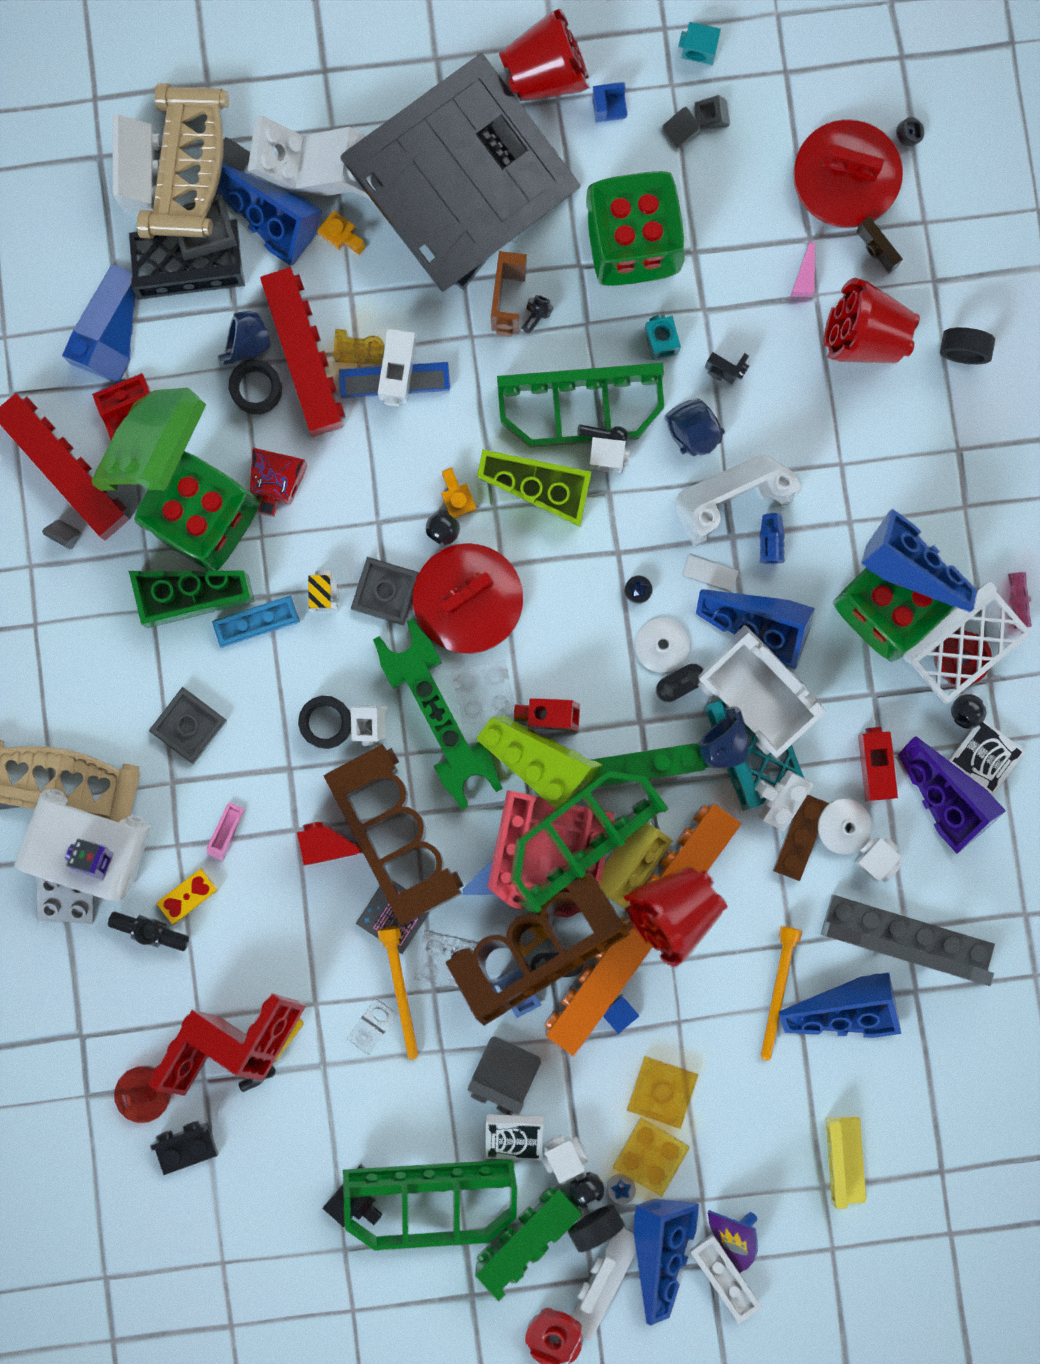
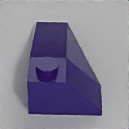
(955, 800)

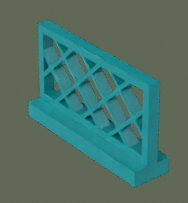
(742, 775)

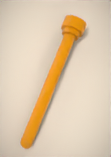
(390, 938)
(789, 939)

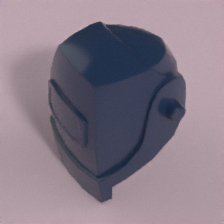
(245, 338)
(694, 427)
(726, 742)

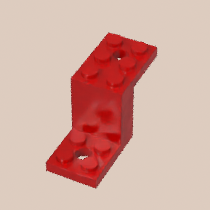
(213, 1037)

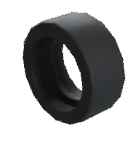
(967, 345)
(256, 366)
(313, 704)
(596, 1228)

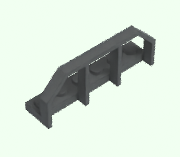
(908, 939)

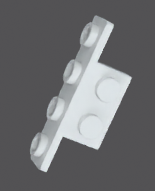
(606, 1277)

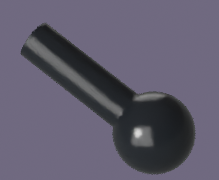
(614, 433)

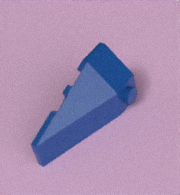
(277, 215)
(104, 330)
(906, 560)
(775, 621)
(857, 1006)
(660, 1244)

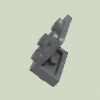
(504, 1075)

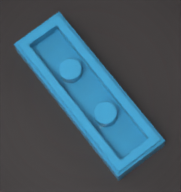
(255, 621)

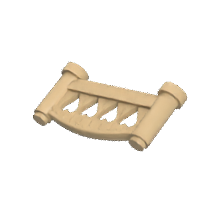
(182, 106)
(113, 804)

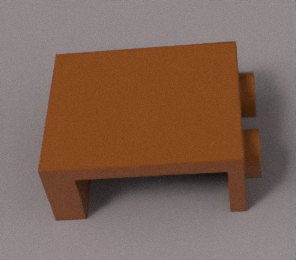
(512, 267)

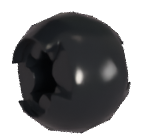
(442, 528)
(968, 711)
(586, 1189)

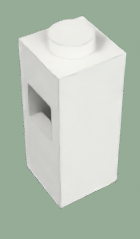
(397, 367)

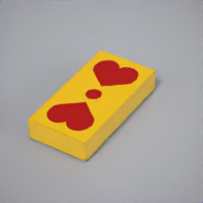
(187, 896)

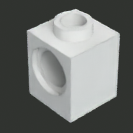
(608, 455)

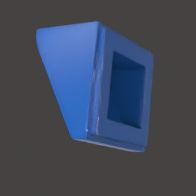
(620, 1014)

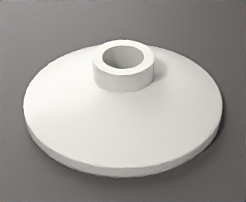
(658, 659)
(833, 822)

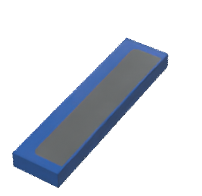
(365, 381)

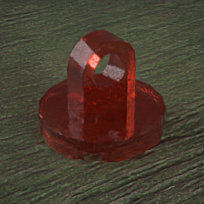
(138, 1100)

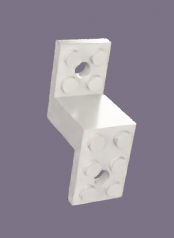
(305, 163)

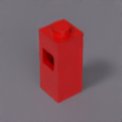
(877, 764)

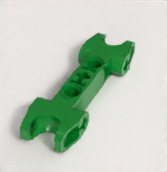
(414, 667)

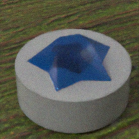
(621, 1189)

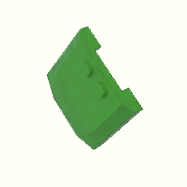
(150, 440)

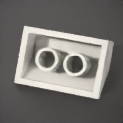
(134, 163)

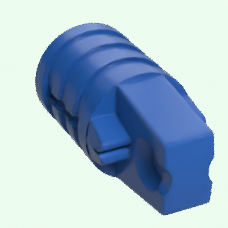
(772, 539)

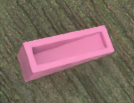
(805, 280)
(225, 831)

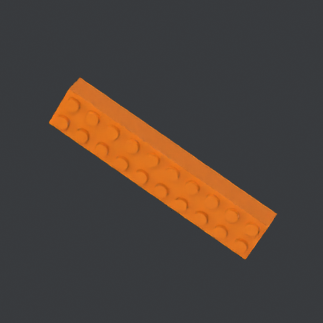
(617, 964)

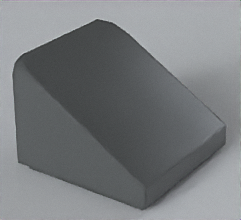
(712, 112)
(682, 127)
(235, 155)
(62, 533)

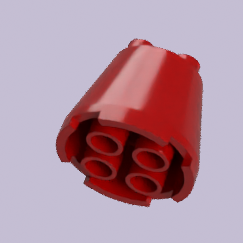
(545, 60)
(869, 326)
(675, 912)

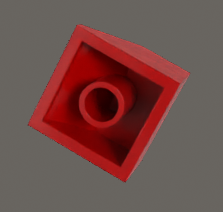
(324, 844)

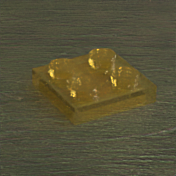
(662, 1092)
(651, 1156)

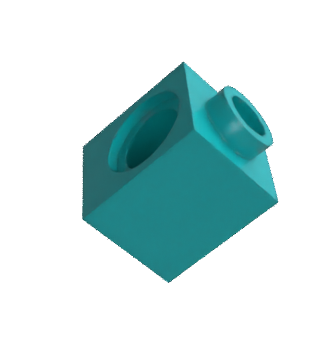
(699, 43)
(658, 348)

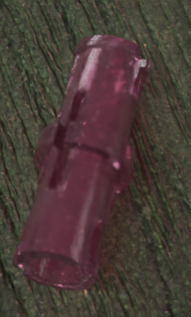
(1019, 597)

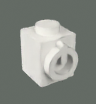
(879, 859)
(564, 1157)

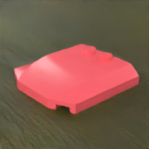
(521, 813)

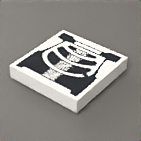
(987, 756)
(514, 1137)

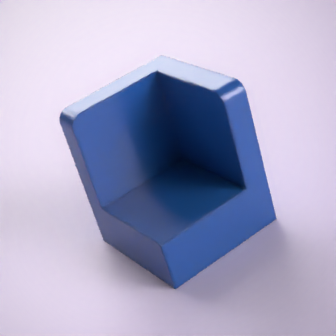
(609, 102)

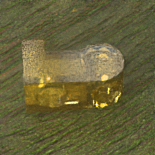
(357, 349)

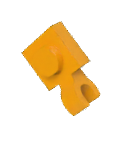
(339, 232)
(457, 498)

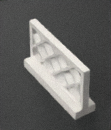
(957, 620)

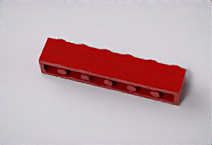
(301, 351)
(60, 466)

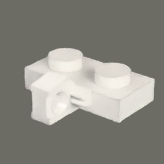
(783, 799)

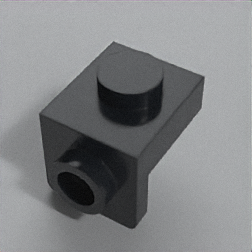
(722, 369)

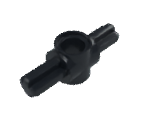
(135, 926)

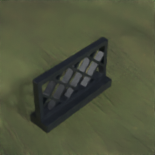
(183, 280)

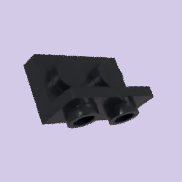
(184, 1148)

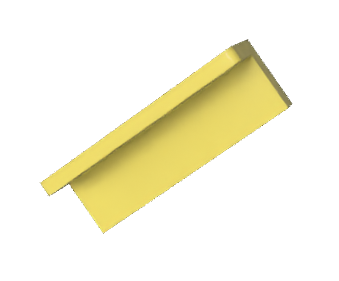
(633, 862)
(845, 1161)

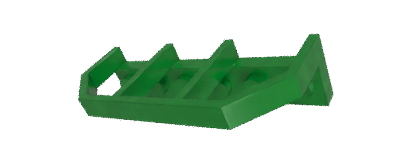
(567, 381)
(600, 845)
(430, 1178)

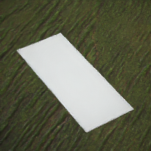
(710, 573)

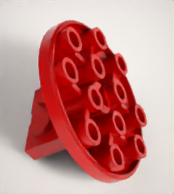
(847, 173)
(467, 598)

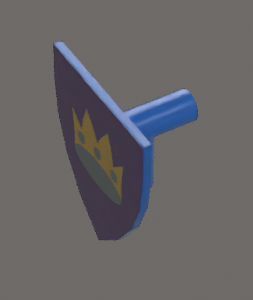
(736, 1238)

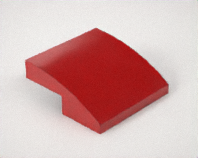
(116, 401)

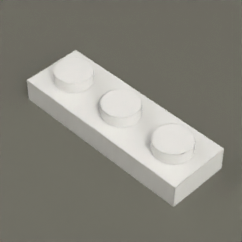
(725, 1278)

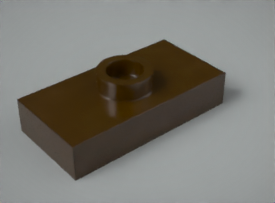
(878, 245)

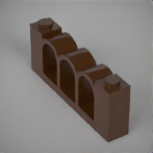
(360, 774)
(469, 965)

